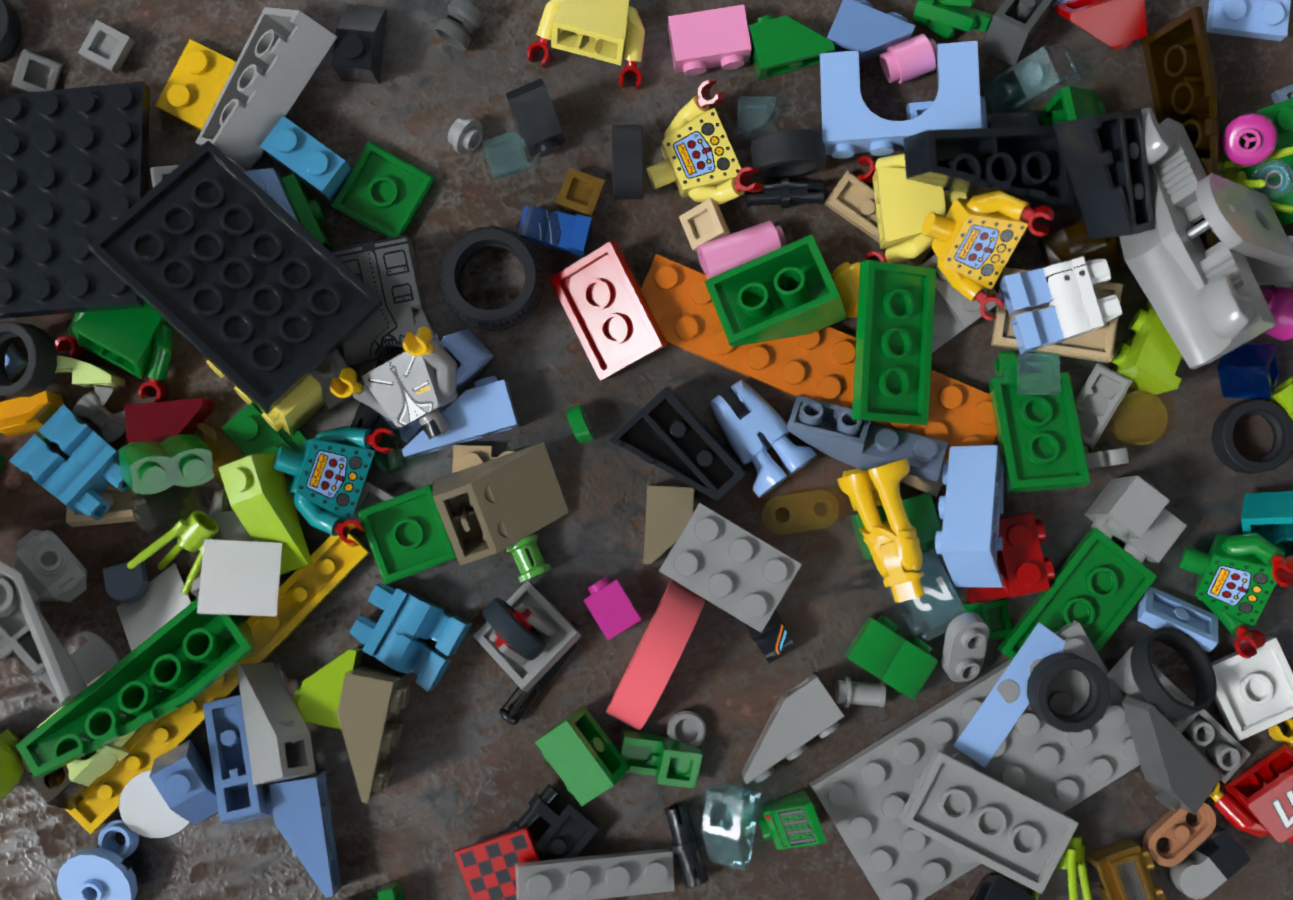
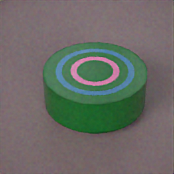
(580, 424)

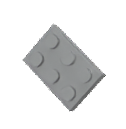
(730, 567)

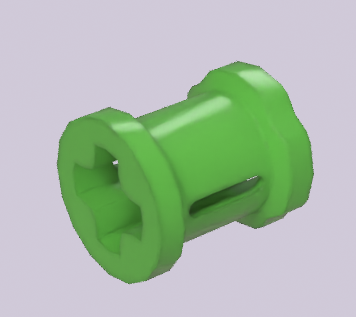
(529, 545)

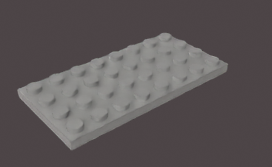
(1049, 765)

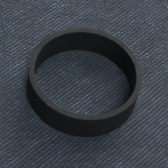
(1194, 658)

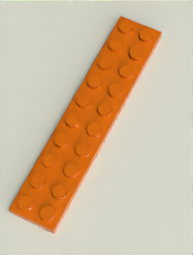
(802, 365)

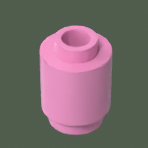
(909, 59)

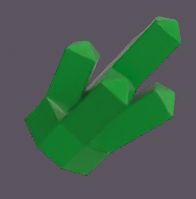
(947, 15)

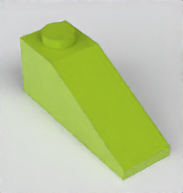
(265, 507)

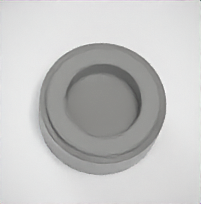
(687, 727)

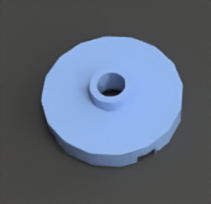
(96, 876)

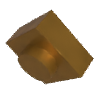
(580, 193)

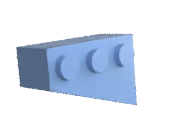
(972, 515)

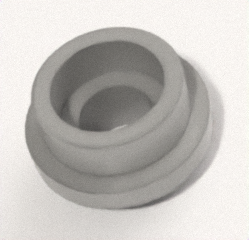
(465, 134)

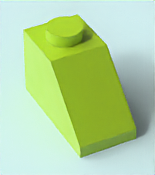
(321, 692)

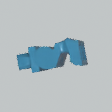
(83, 475)
(397, 632)

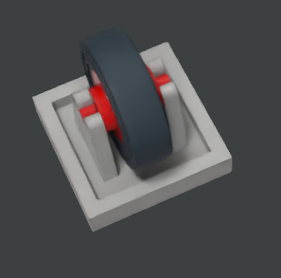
(525, 635)

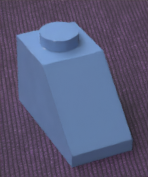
(185, 783)

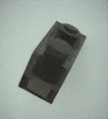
(164, 509)

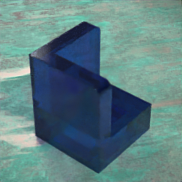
(1249, 371)

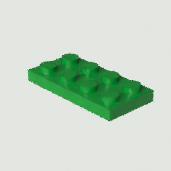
(893, 343)
(1093, 587)

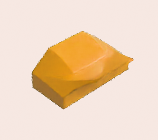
(28, 414)

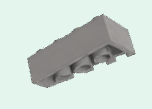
(265, 82)

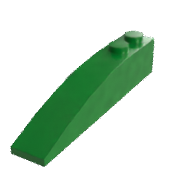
(141, 687)

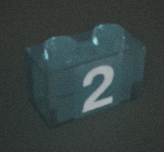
(940, 604)

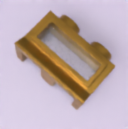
(1124, 872)

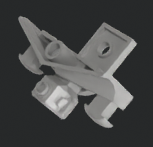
(47, 572)

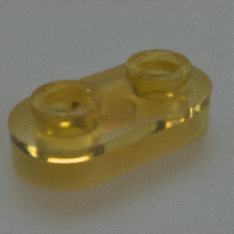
(800, 512)

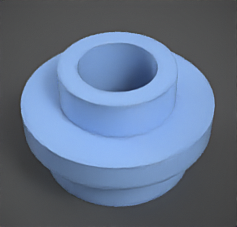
(107, 838)

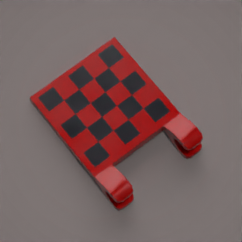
(490, 864)

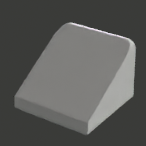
(35, 73)

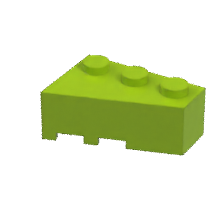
(1148, 355)

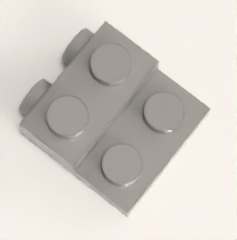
(951, 308)

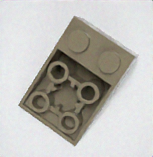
(498, 502)
(370, 726)

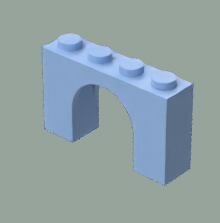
(854, 128)

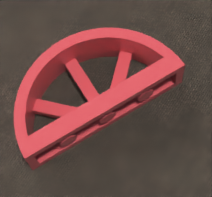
(656, 656)

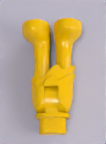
(891, 542)

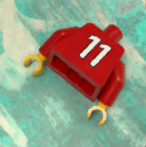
(1263, 795)

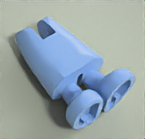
(756, 433)

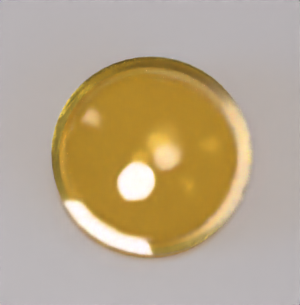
(1139, 419)

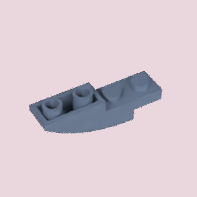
(861, 442)

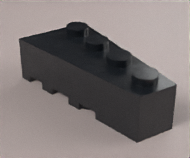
(986, 160)

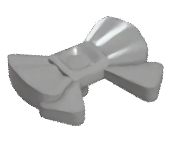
(92, 407)

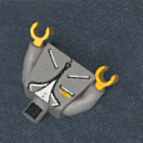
(408, 385)

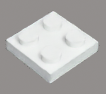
(1254, 690)

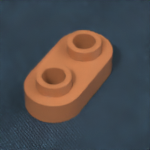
(1180, 836)

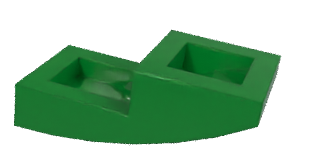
(667, 759)

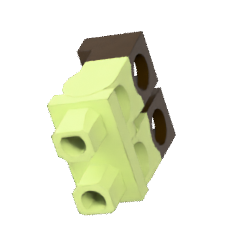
(76, 776)

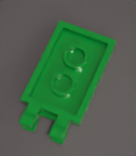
(1036, 433)

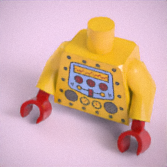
(978, 241)

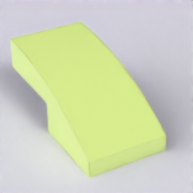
(88, 374)

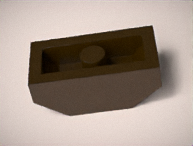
(1075, 242)

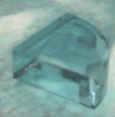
(753, 113)

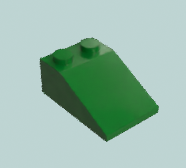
(777, 295)

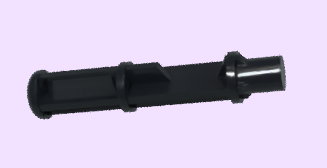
(508, 716)

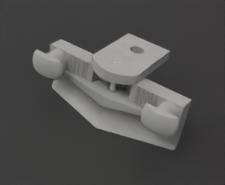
(1198, 293)

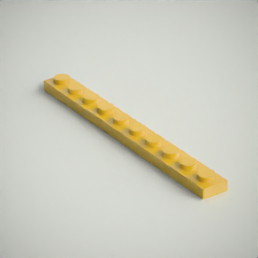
(296, 601)

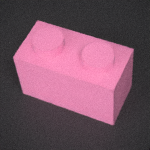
(709, 40)

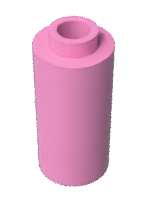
(739, 248)

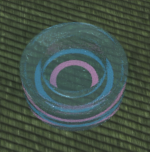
(1278, 178)

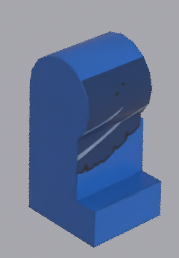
(556, 230)

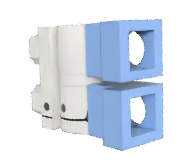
(1071, 301)

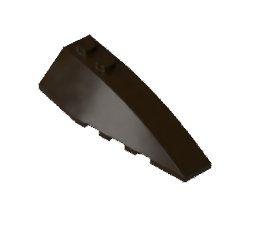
(1187, 90)

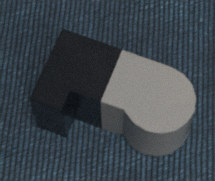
(1208, 865)

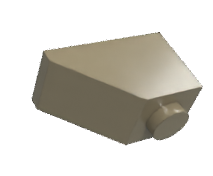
(666, 516)

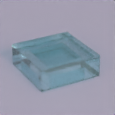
(505, 154)
(1038, 374)

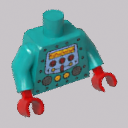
(330, 476)

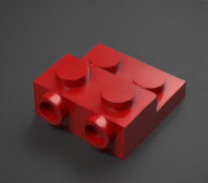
(1019, 561)

